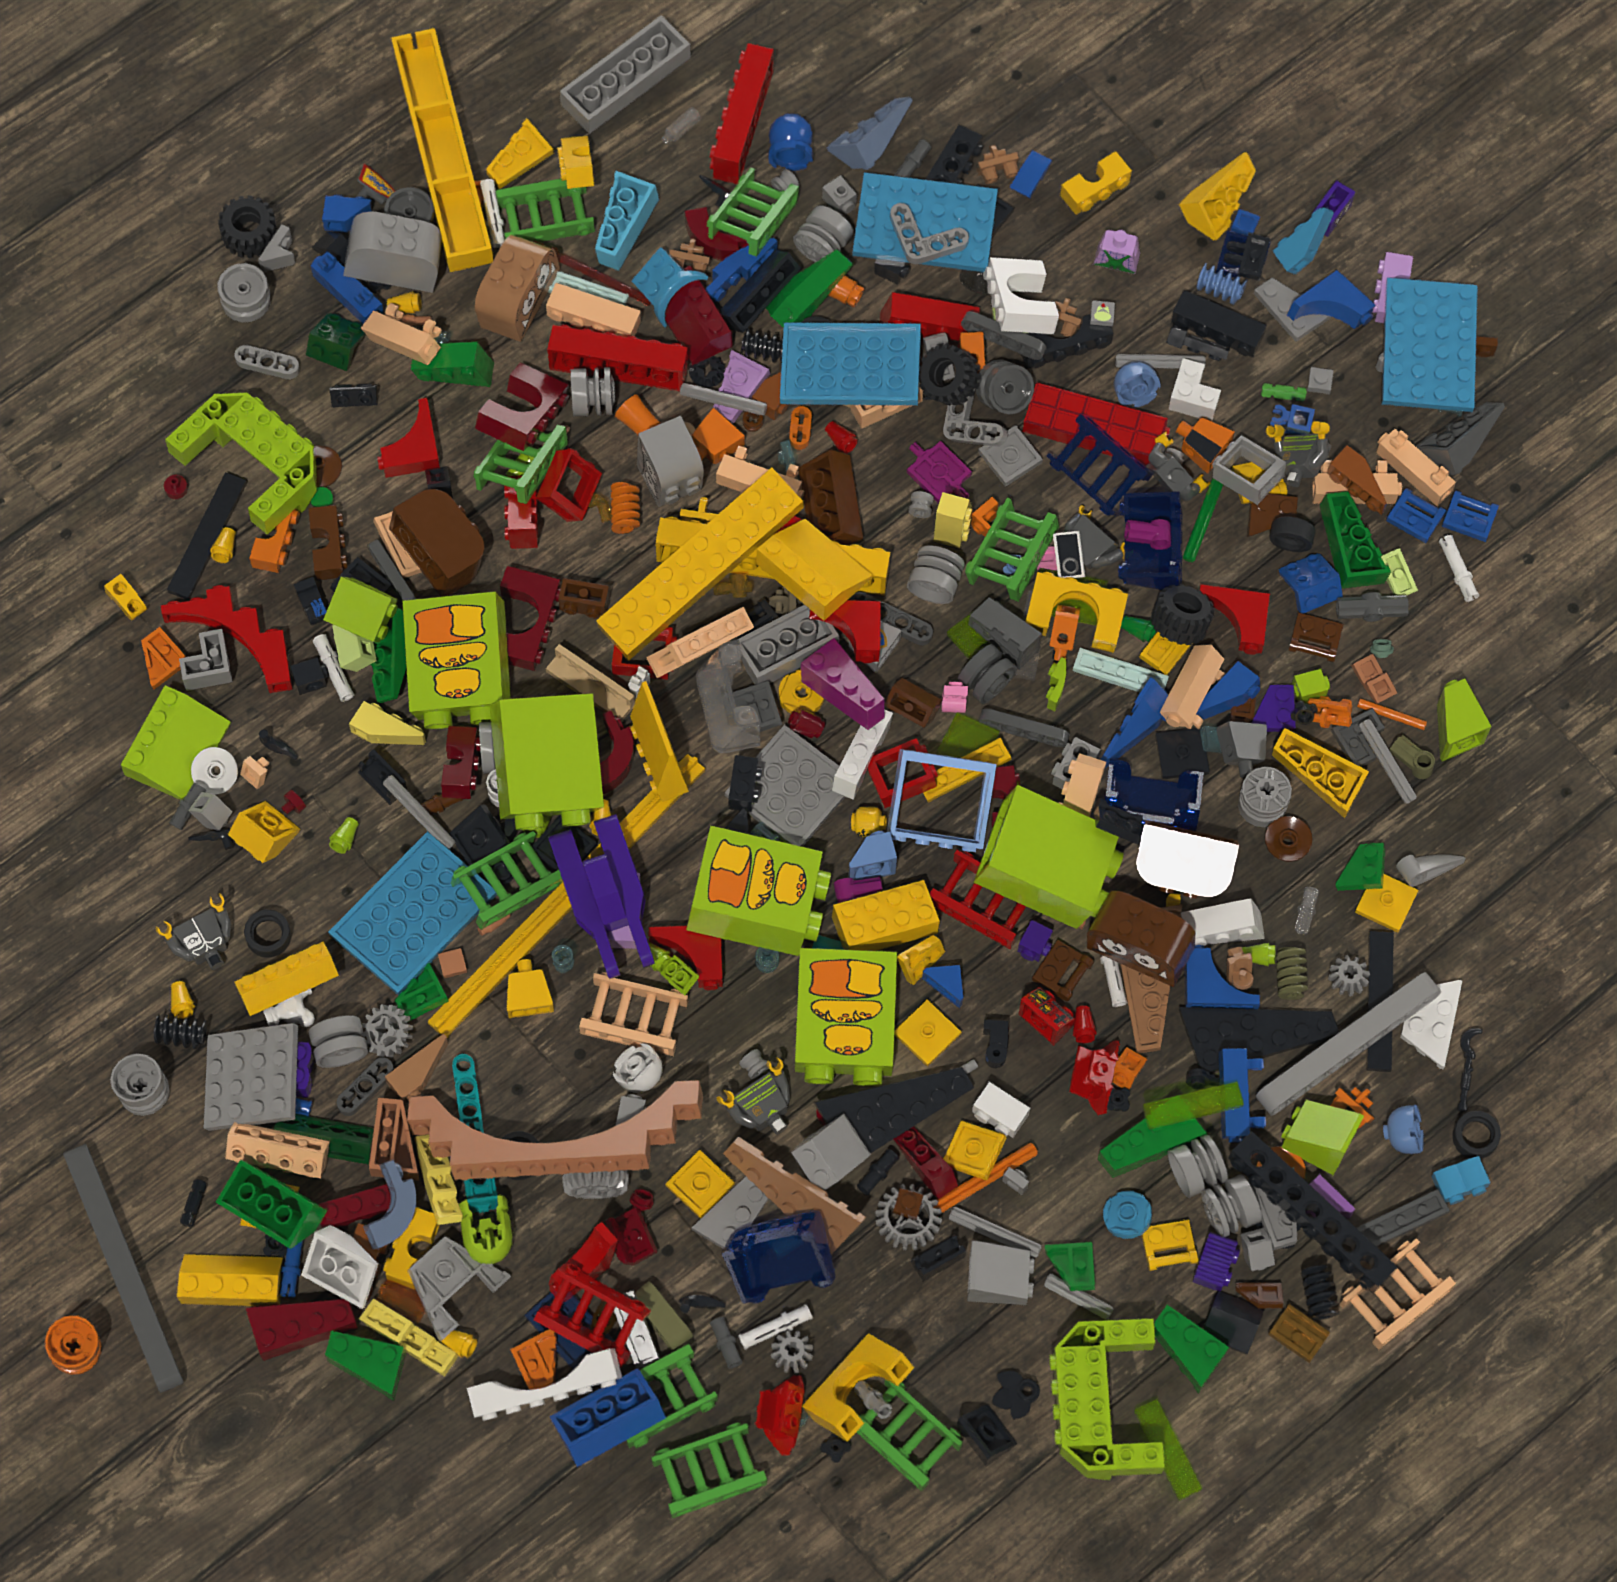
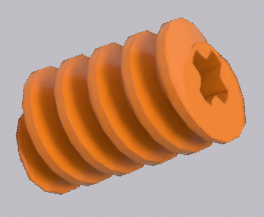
(624, 507)

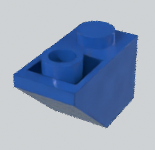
(341, 211)

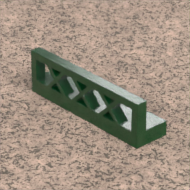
(342, 1145)

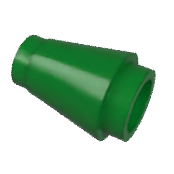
(1139, 628)

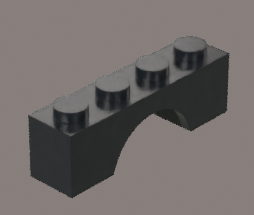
(1086, 339)

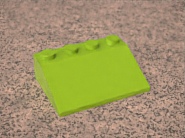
(171, 740)

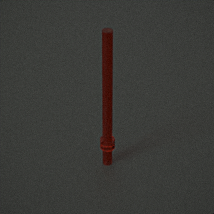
(578, 266)

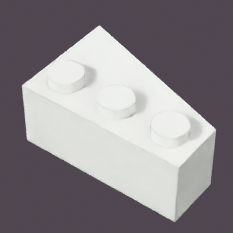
(1226, 922)

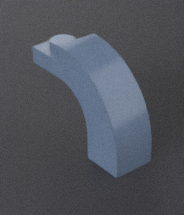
(400, 1210)

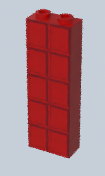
(1054, 414)

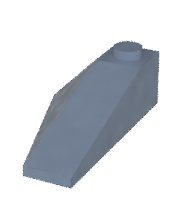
(869, 141)

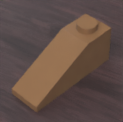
(414, 1074)

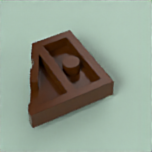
(1270, 508)

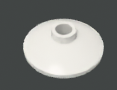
(203, 767)

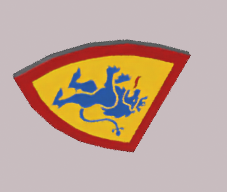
(373, 185)

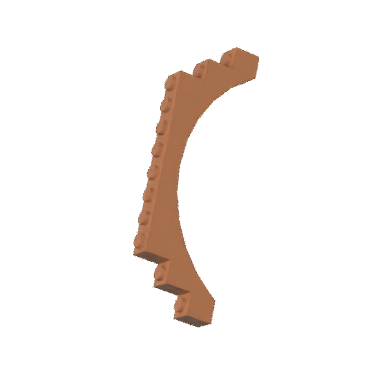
(613, 1150)

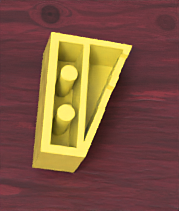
(952, 520)

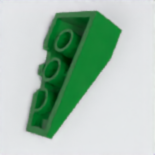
(808, 289)
(391, 660)

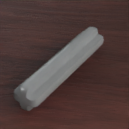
(1079, 1297)

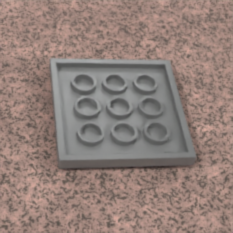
(794, 788)
(251, 1076)

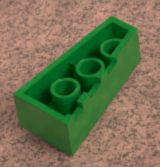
(1351, 543)
(1145, 1145)

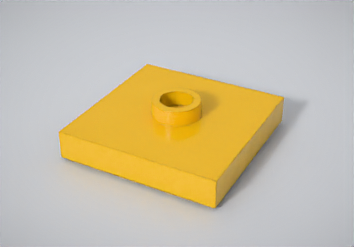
(1387, 905)
(927, 1033)
(974, 1150)
(700, 1184)

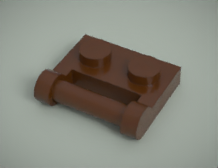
(1317, 631)
(1055, 967)

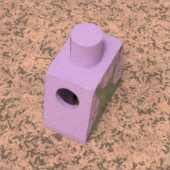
(1118, 251)

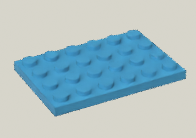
(935, 210)
(1429, 345)
(850, 364)
(410, 914)

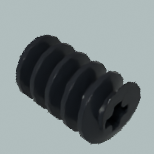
(763, 346)
(180, 1032)
(1318, 1292)

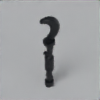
(1469, 1055)

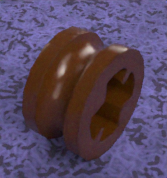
(750, 426)

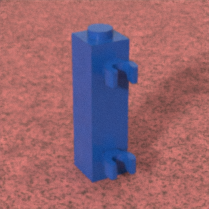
(345, 289)
(1297, 419)
(1234, 1068)

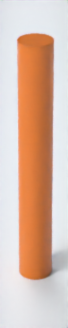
(1392, 714)

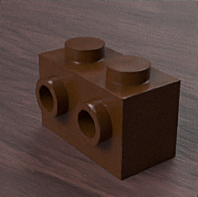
(583, 598)
(913, 702)

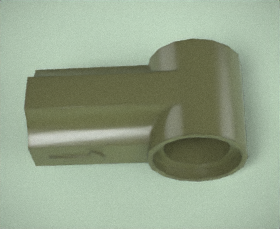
(1412, 755)

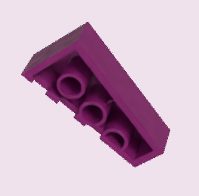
(843, 684)

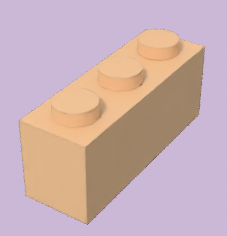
(1084, 784)

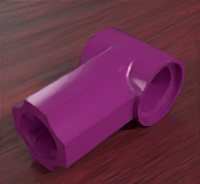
(1154, 533)
(849, 889)

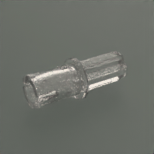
(1306, 910)

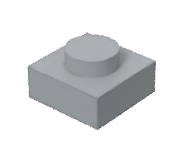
(1320, 380)
(1016, 1180)

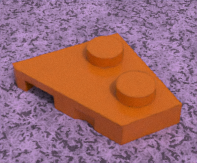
(161, 657)
(537, 1360)

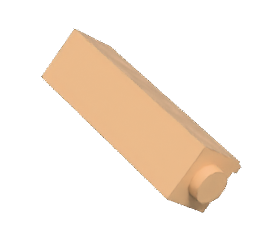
(401, 337)
(1415, 466)
(740, 475)
(1386, 481)
(1192, 686)

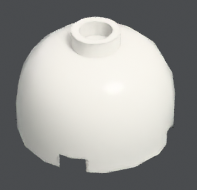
(638, 1069)

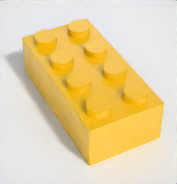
(886, 918)

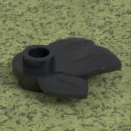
(1012, 1395)

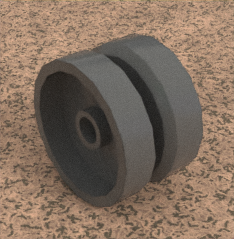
(410, 204)
(1005, 387)
(987, 674)

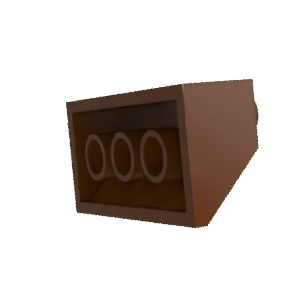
(831, 497)

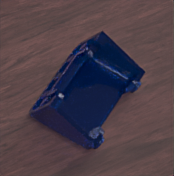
(1141, 562)
(1155, 799)
(779, 1255)

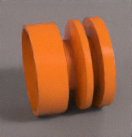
(64, 1334)

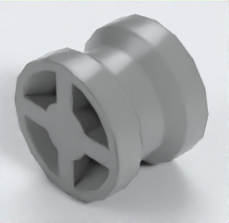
(782, 182)
(921, 504)
(754, 1064)

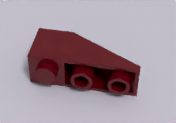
(926, 1162)

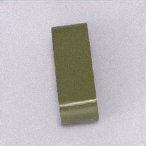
(663, 1317)

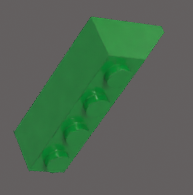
(270, 1205)

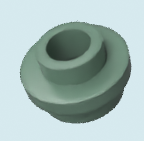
(1381, 648)

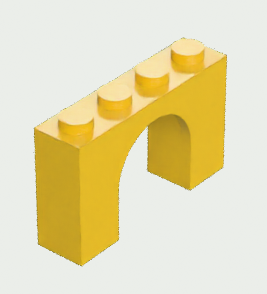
(1106, 604)
(866, 1360)

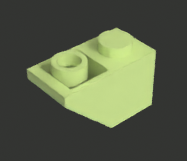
(353, 650)

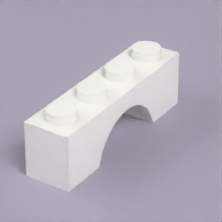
(857, 759)

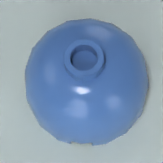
(1136, 384)
(1404, 1130)

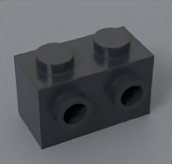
(743, 783)

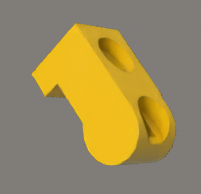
(125, 597)

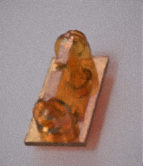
(401, 1301)

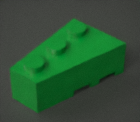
(457, 364)
(1189, 1346)
(368, 1360)

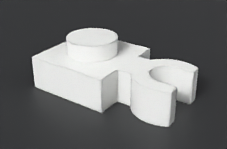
(641, 676)

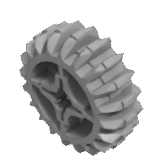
(596, 1184)
(916, 1225)

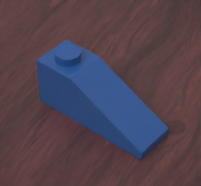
(1231, 691)

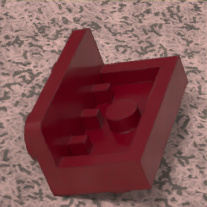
(633, 1237)

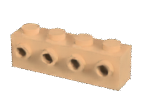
(592, 312)
(277, 1150)

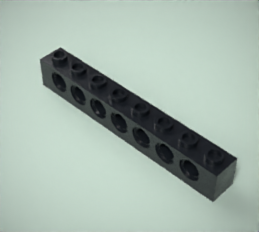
(963, 141)
(1309, 1199)

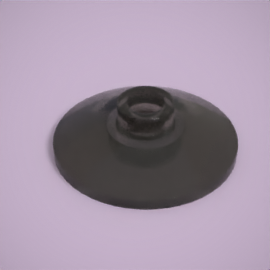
(974, 281)

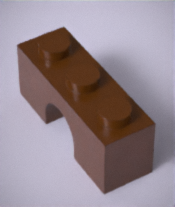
(325, 524)

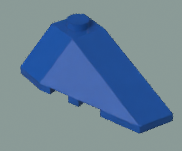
(1144, 721)

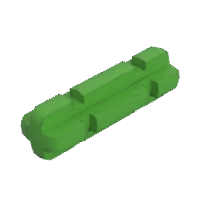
(1284, 392)

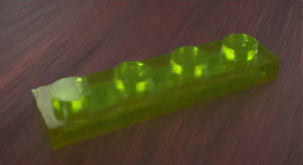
(1193, 1105)
(1176, 1463)

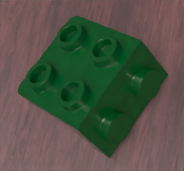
(334, 341)

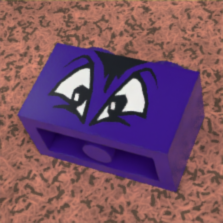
(1338, 200)

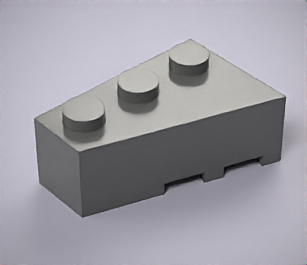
(1006, 632)

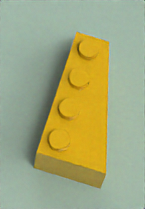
(1322, 771)

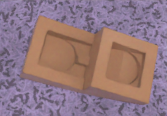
(1373, 679)

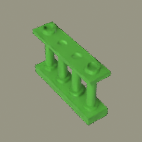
(543, 191)
(765, 226)
(533, 472)
(1025, 565)
(508, 903)
(660, 1370)
(899, 1458)
(704, 1495)

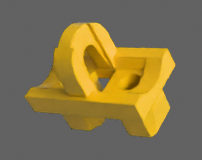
(700, 515)

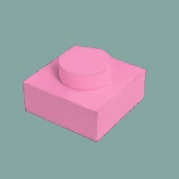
(1048, 560)

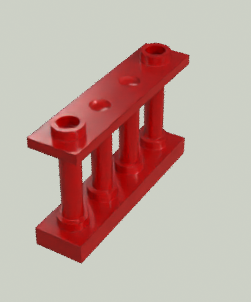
(963, 911)
(573, 1328)

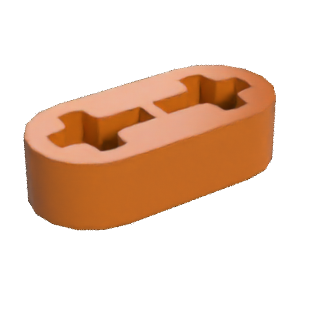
(805, 428)

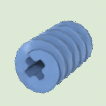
(1221, 284)

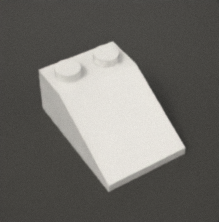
(340, 1265)

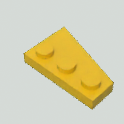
(521, 154)

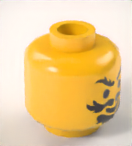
(867, 821)

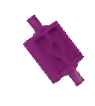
(938, 471)

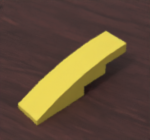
(438, 1183)
(404, 1333)

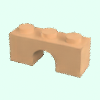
(870, 414)

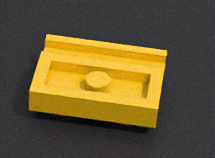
(1163, 654)

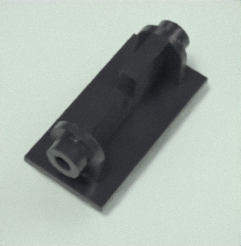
(353, 396)

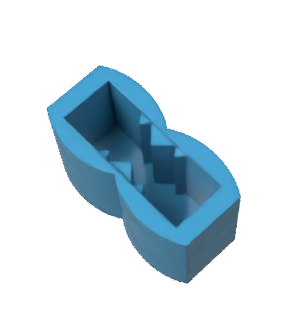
(1461, 1180)

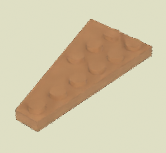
(1147, 1003)
(793, 1192)

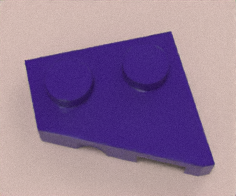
(1277, 709)

